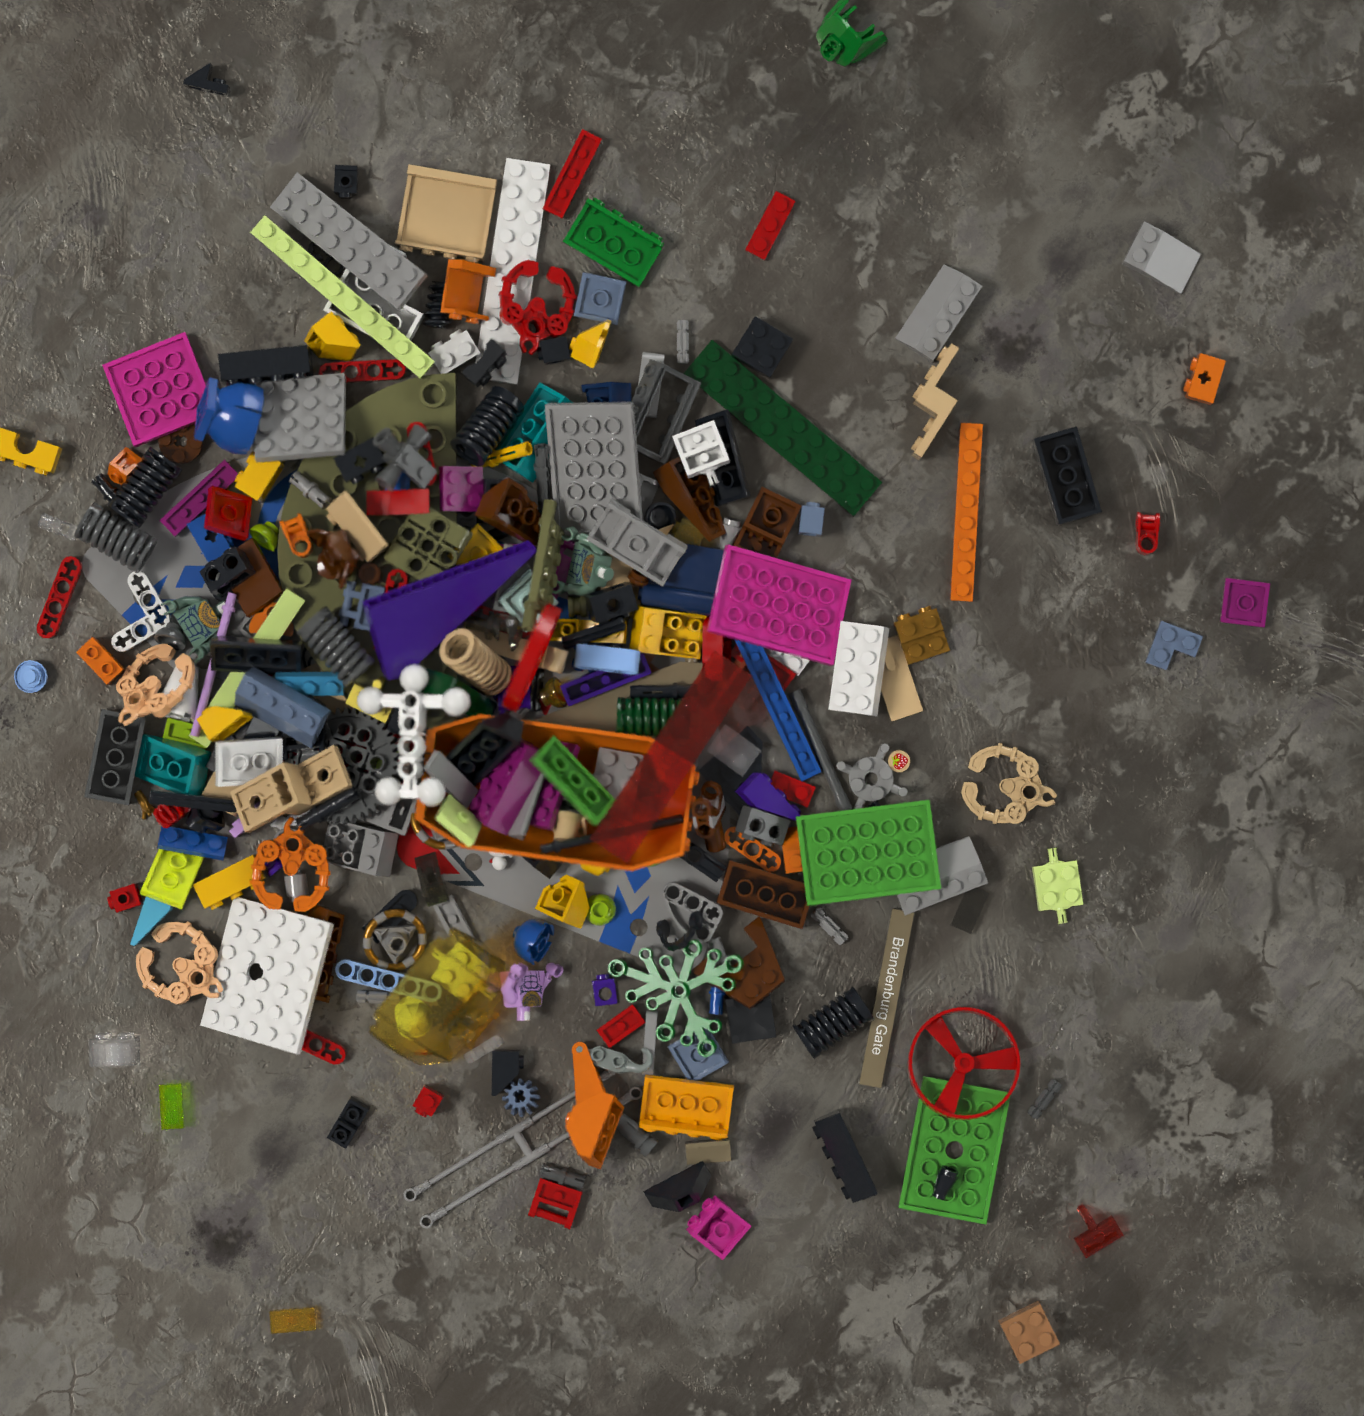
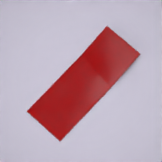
(398, 502)

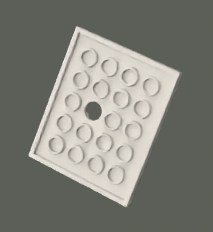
(292, 958)

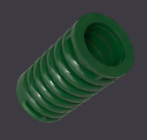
(643, 719)

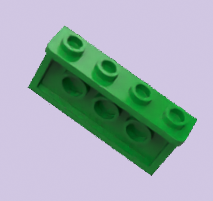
(614, 242)

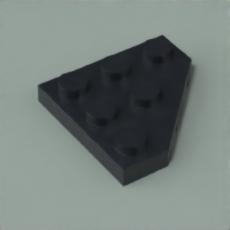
(728, 779)

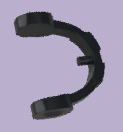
(663, 932)

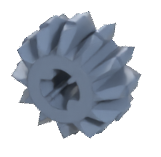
(528, 1092)

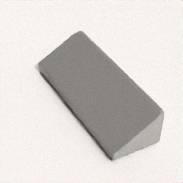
(522, 822)

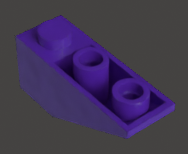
(761, 795)

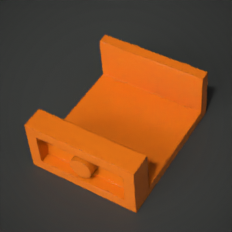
(463, 290)

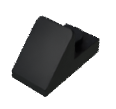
(201, 81)

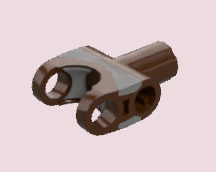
(708, 818)

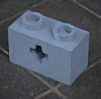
(811, 519)

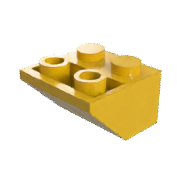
(331, 339)

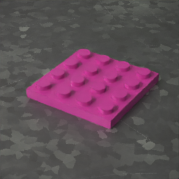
(157, 388)

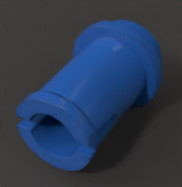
(716, 1001)

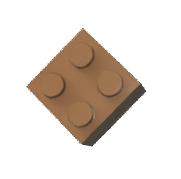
(1029, 1332)

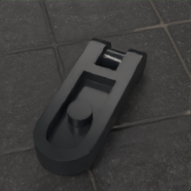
(403, 900)

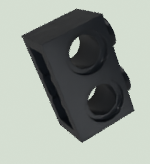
(229, 576)

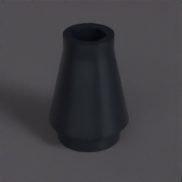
(945, 1181)

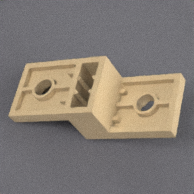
(934, 401)
(291, 789)

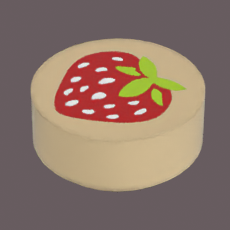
(899, 761)

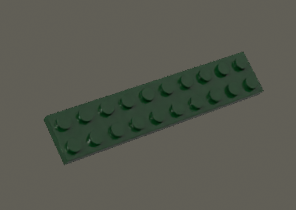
(783, 428)

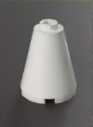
(187, 707)

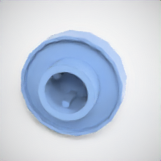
(30, 676)

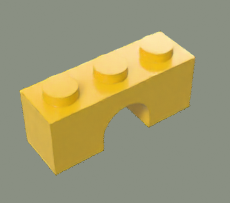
(42, 458)

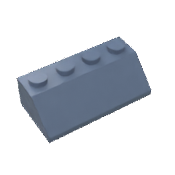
(281, 706)

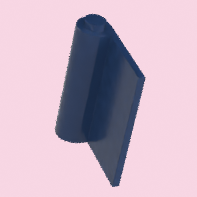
(690, 583)

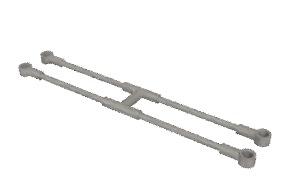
(515, 1132)

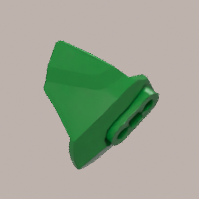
(847, 43)

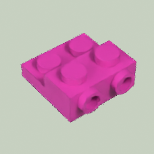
(717, 1227)

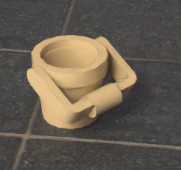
(568, 825)

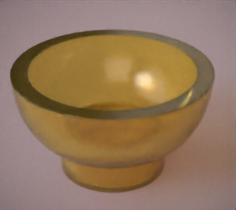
(553, 694)

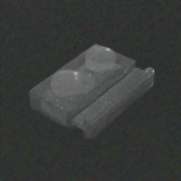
(733, 750)

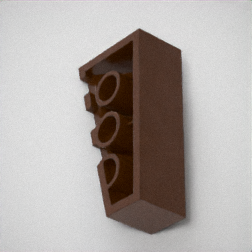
(326, 979)

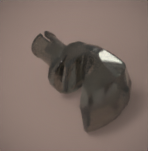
(495, 623)

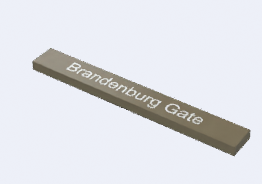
(886, 998)

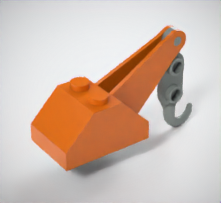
(597, 1112)

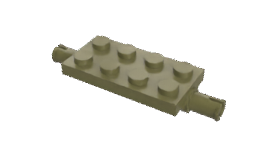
(545, 566)

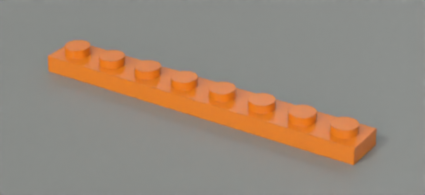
(966, 512)

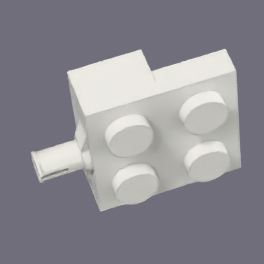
(701, 451)

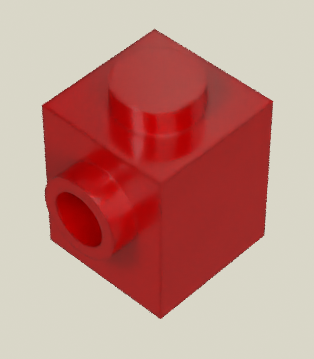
(427, 1101)

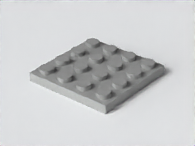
(302, 418)

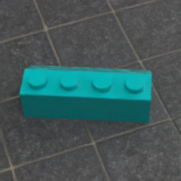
(532, 428)

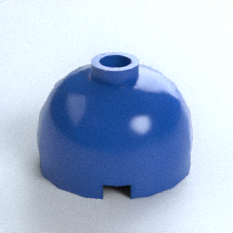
(531, 939)

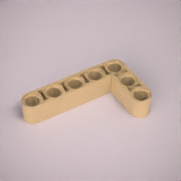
(553, 659)

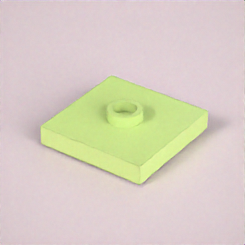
(458, 820)

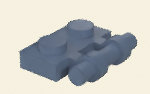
(349, 593)

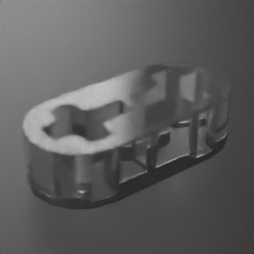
(483, 1048)

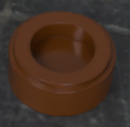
(369, 573)

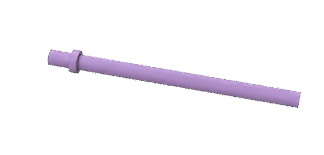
(210, 676)

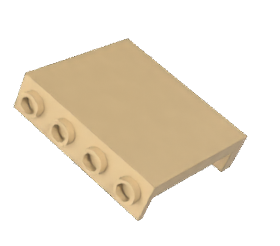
(446, 213)

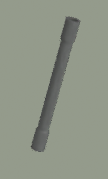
(802, 709)

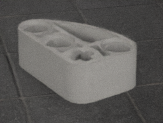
(681, 912)

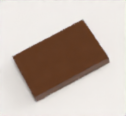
(262, 586)

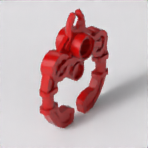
(535, 312)

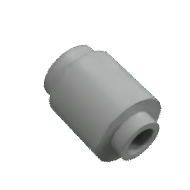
(296, 885)

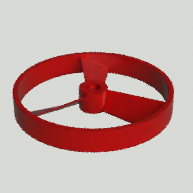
(531, 657)
(963, 1063)

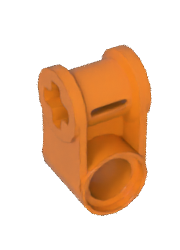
(295, 532)

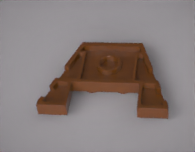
(759, 973)

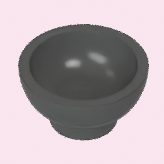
(171, 635)

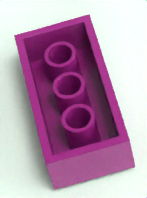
(506, 789)

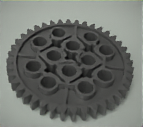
(379, 746)

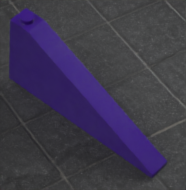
(420, 615)

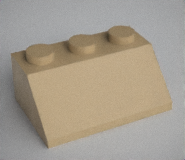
(357, 526)

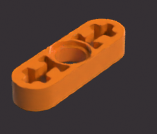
(763, 863)

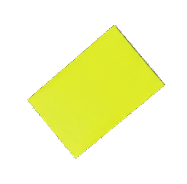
(171, 877)

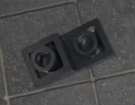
(348, 1122)

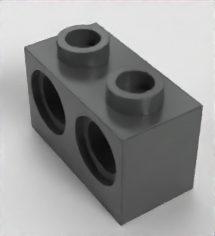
(763, 823)

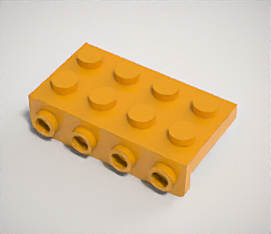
(686, 1107)

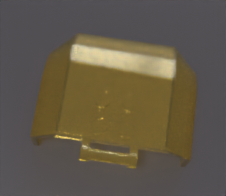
(442, 1001)

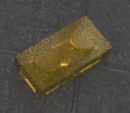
(292, 1320)

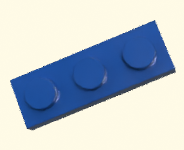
(192, 843)

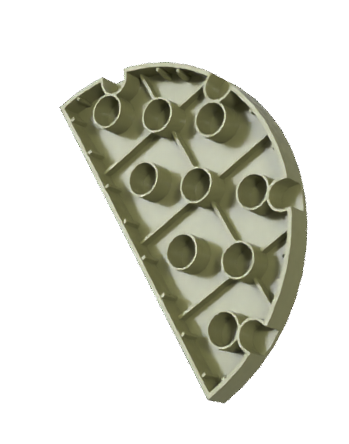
(422, 400)

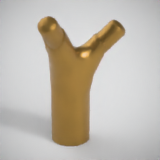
(147, 808)

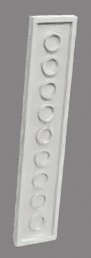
(514, 242)

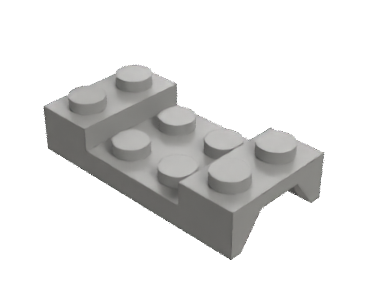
(636, 542)

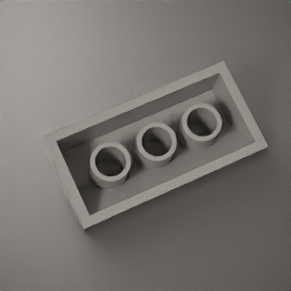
(938, 312)
(958, 872)

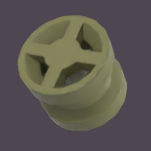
(577, 606)

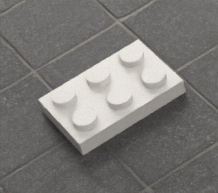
(245, 759)

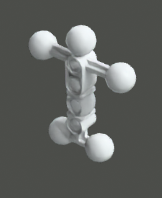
(372, 700)

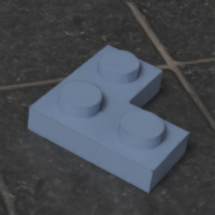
(1169, 639)

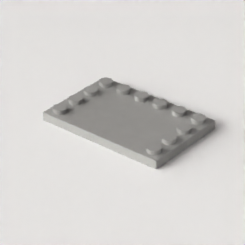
(592, 461)

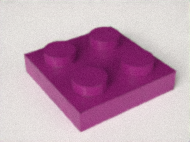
(460, 488)
(1244, 602)

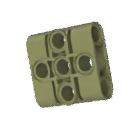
(453, 534)

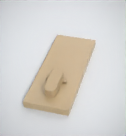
(898, 684)

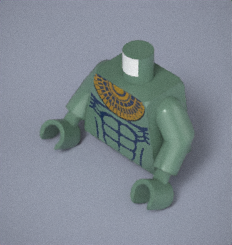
(587, 568)
(197, 620)

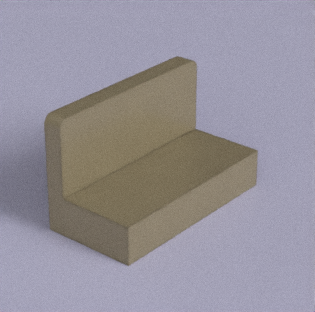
(708, 1151)

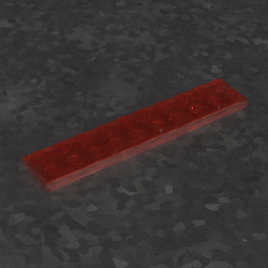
(670, 757)

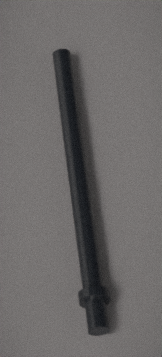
(556, 846)

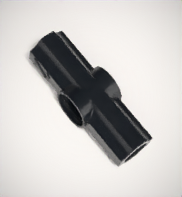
(706, 864)

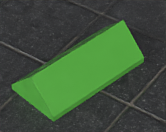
(572, 780)

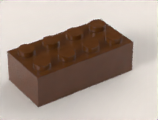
(764, 894)

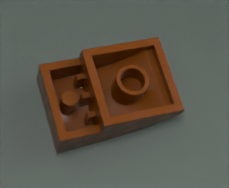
(767, 523)

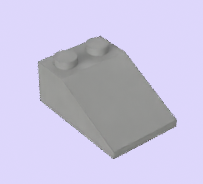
(1161, 257)

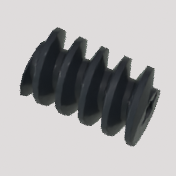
(437, 319)

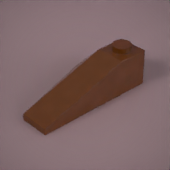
(692, 497)
(511, 511)

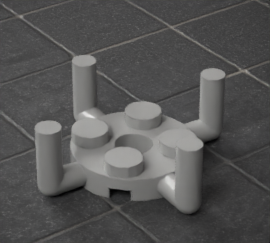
(884, 778)

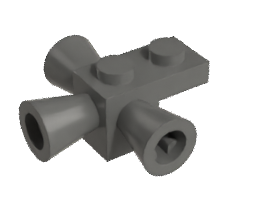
(404, 458)

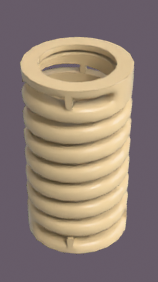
(475, 662)

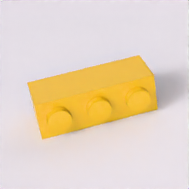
(226, 883)

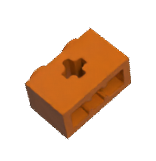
(1207, 391)
(101, 661)

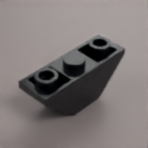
(680, 1189)

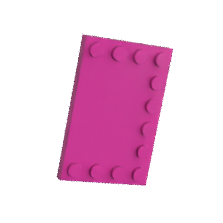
(779, 605)

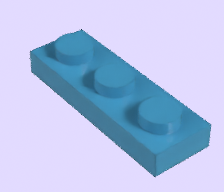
(312, 683)

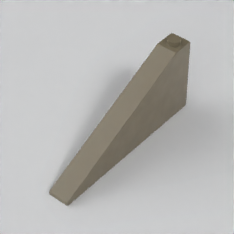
(601, 710)

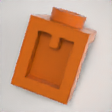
(122, 466)

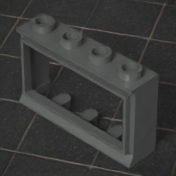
(644, 397)

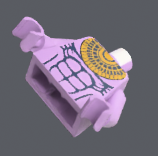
(525, 988)

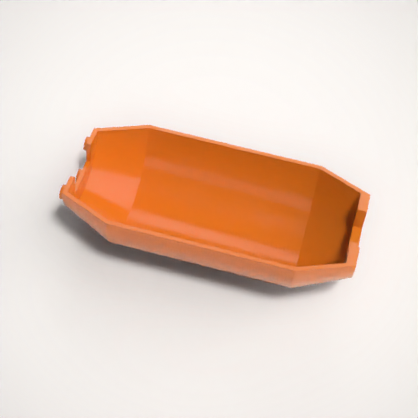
(658, 844)

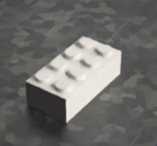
(858, 668)

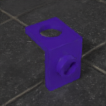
(601, 981)

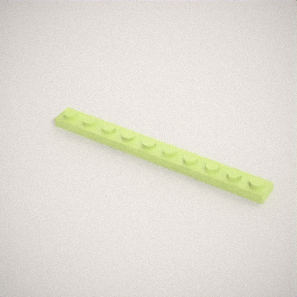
(342, 297)

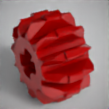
(169, 815)

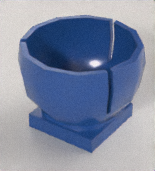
(229, 416)

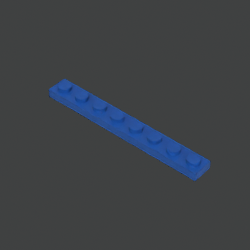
(779, 709)

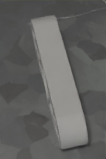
(650, 1038)

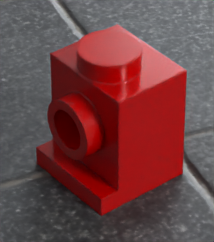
(133, 898)

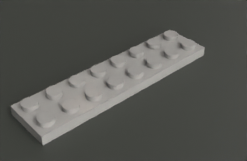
(348, 241)

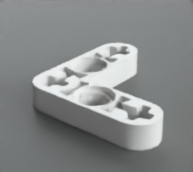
(148, 620)

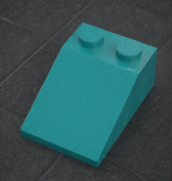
(172, 765)

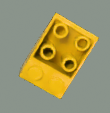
(667, 632)

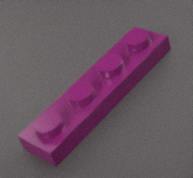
(196, 500)
(550, 799)

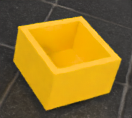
(258, 477)

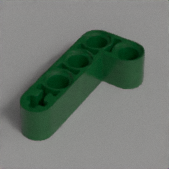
(440, 683)

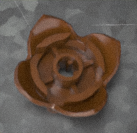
(337, 557)

